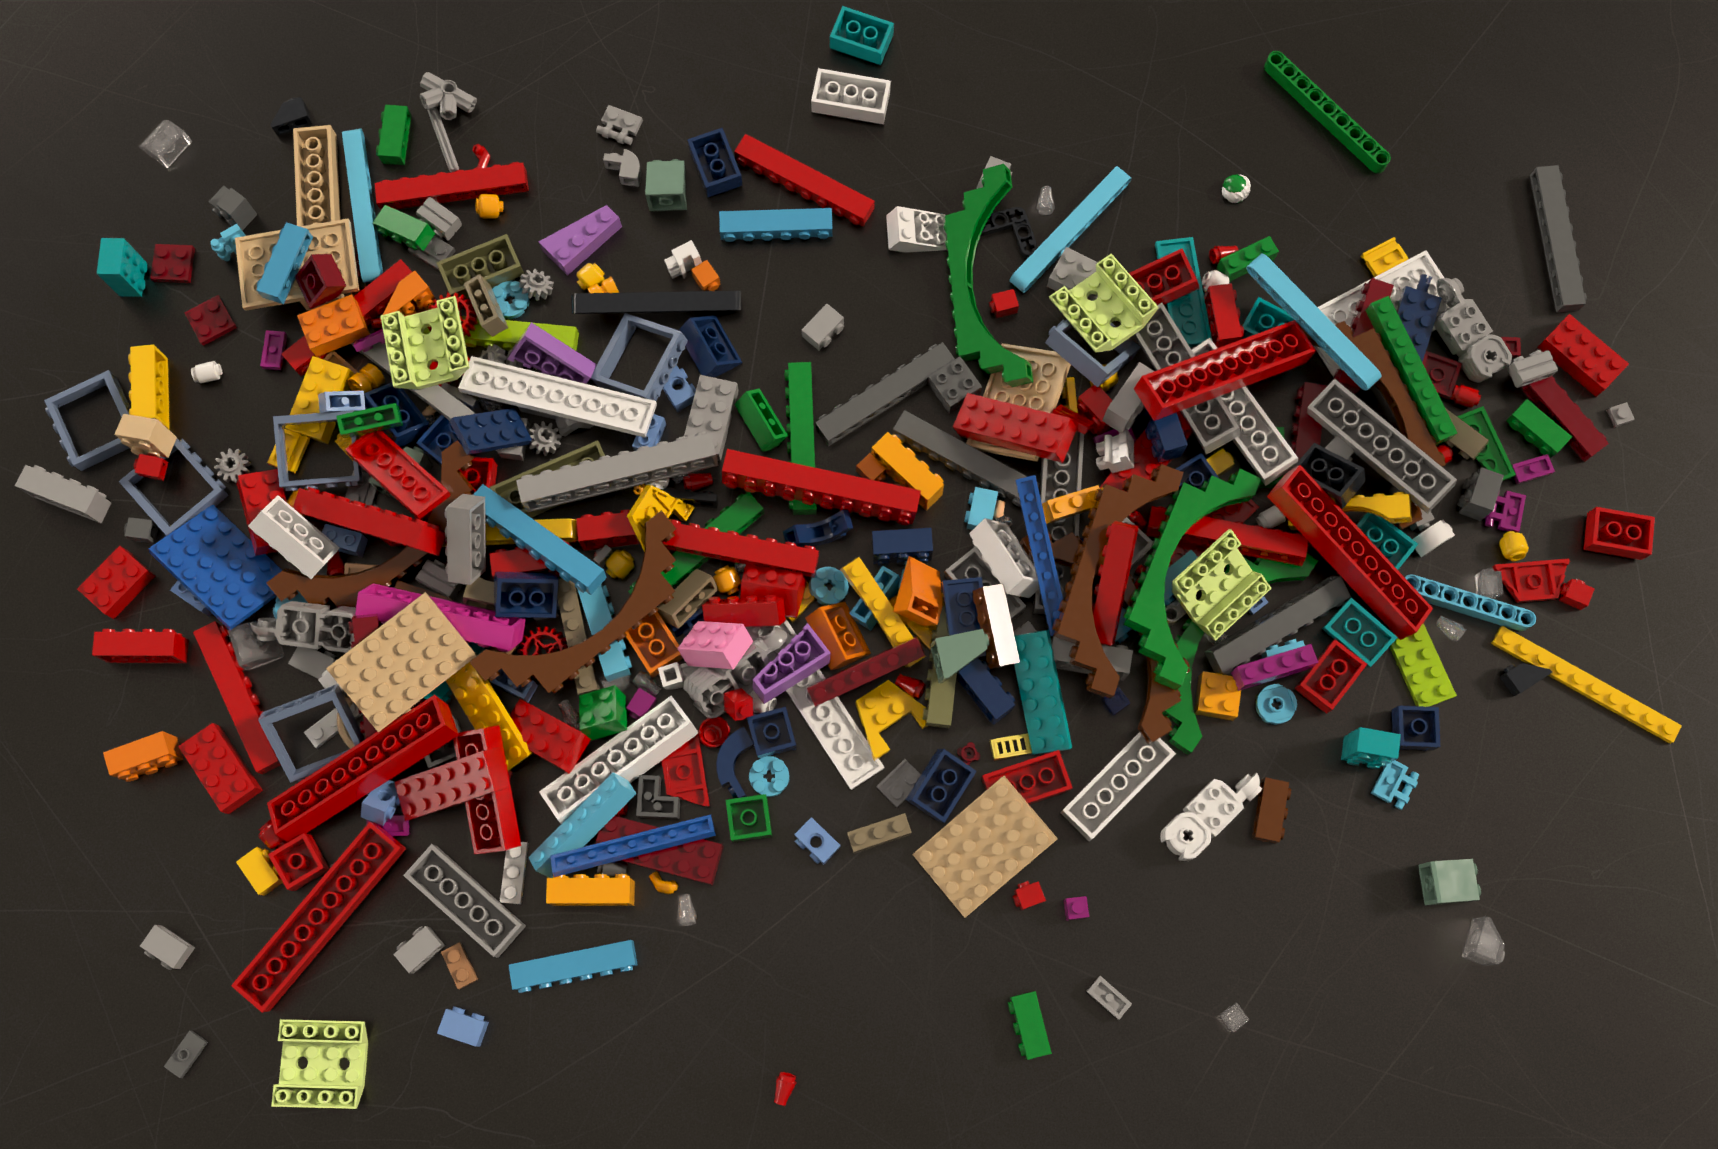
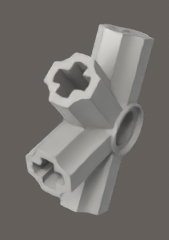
(446, 95)

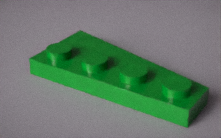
(1493, 454)

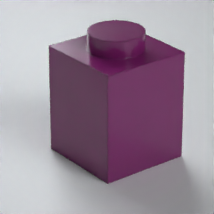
(641, 704)
(1076, 908)

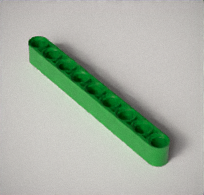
(1328, 120)

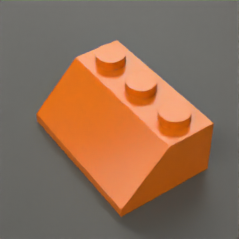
(839, 634)

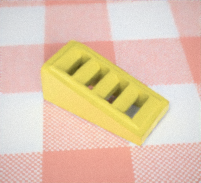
(995, 751)

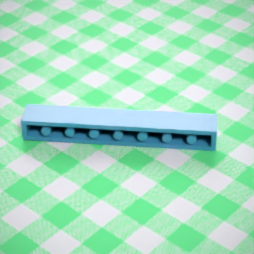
(541, 542)

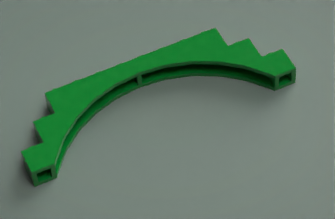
(963, 234)
(1148, 605)
(1188, 733)

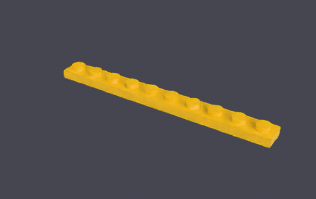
(1587, 685)

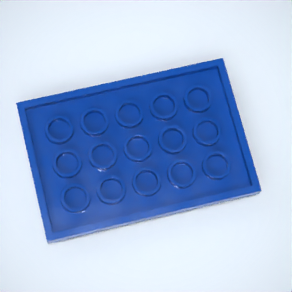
(218, 566)

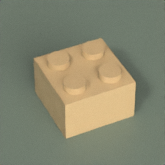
(145, 436)

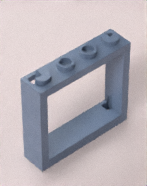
(617, 346)
(1085, 362)
(73, 393)
(279, 423)
(212, 498)
(296, 706)

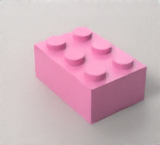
(715, 645)

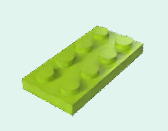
(1422, 669)

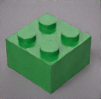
(602, 712)
(748, 818)

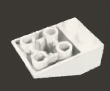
(915, 230)

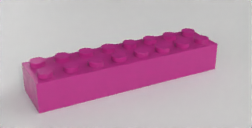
(471, 622)

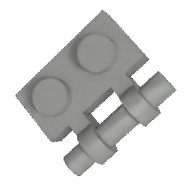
(622, 121)

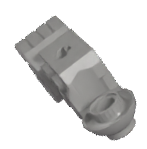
(1468, 333)
(308, 626)
(708, 684)

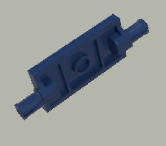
(1418, 313)

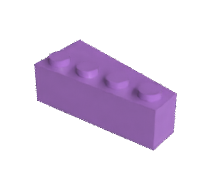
(580, 239)
(551, 356)
(792, 664)

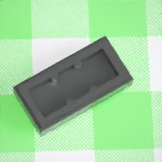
(185, 1054)

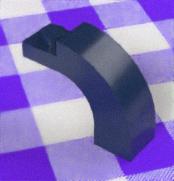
(820, 532)
(728, 754)

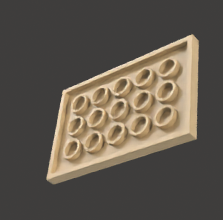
(256, 251)
(1043, 394)
(401, 662)
(984, 846)

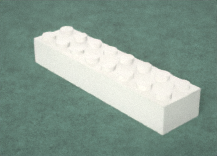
(1259, 438)
(626, 754)

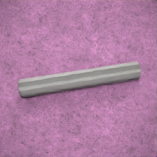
(443, 139)

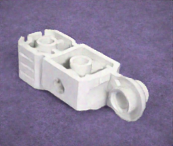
(1207, 816)

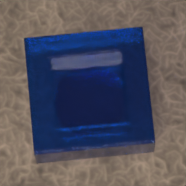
(1116, 702)

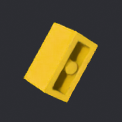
(260, 871)

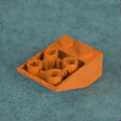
(410, 296)
(920, 594)

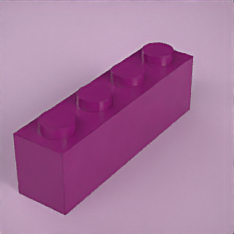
(1274, 667)

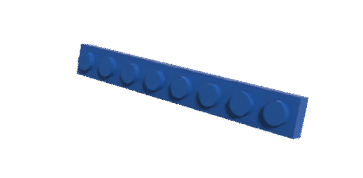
(1040, 548)
(632, 845)

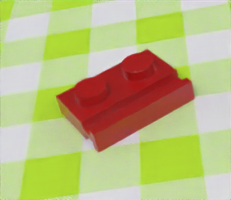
(1082, 423)

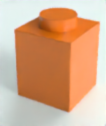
(706, 276)
(871, 468)

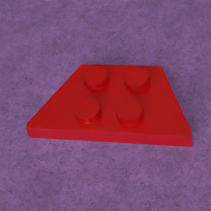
(1533, 579)
(685, 773)

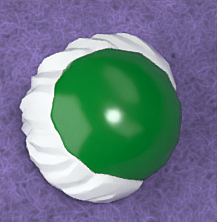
(1236, 188)

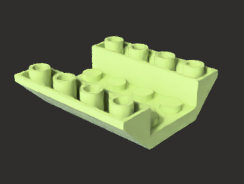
(1118, 300)
(413, 352)
(1223, 595)
(322, 1081)

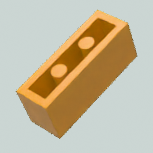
(1069, 504)

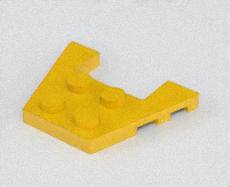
(652, 502)
(882, 709)

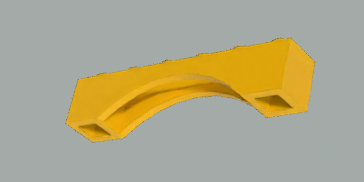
(1393, 508)
(877, 602)

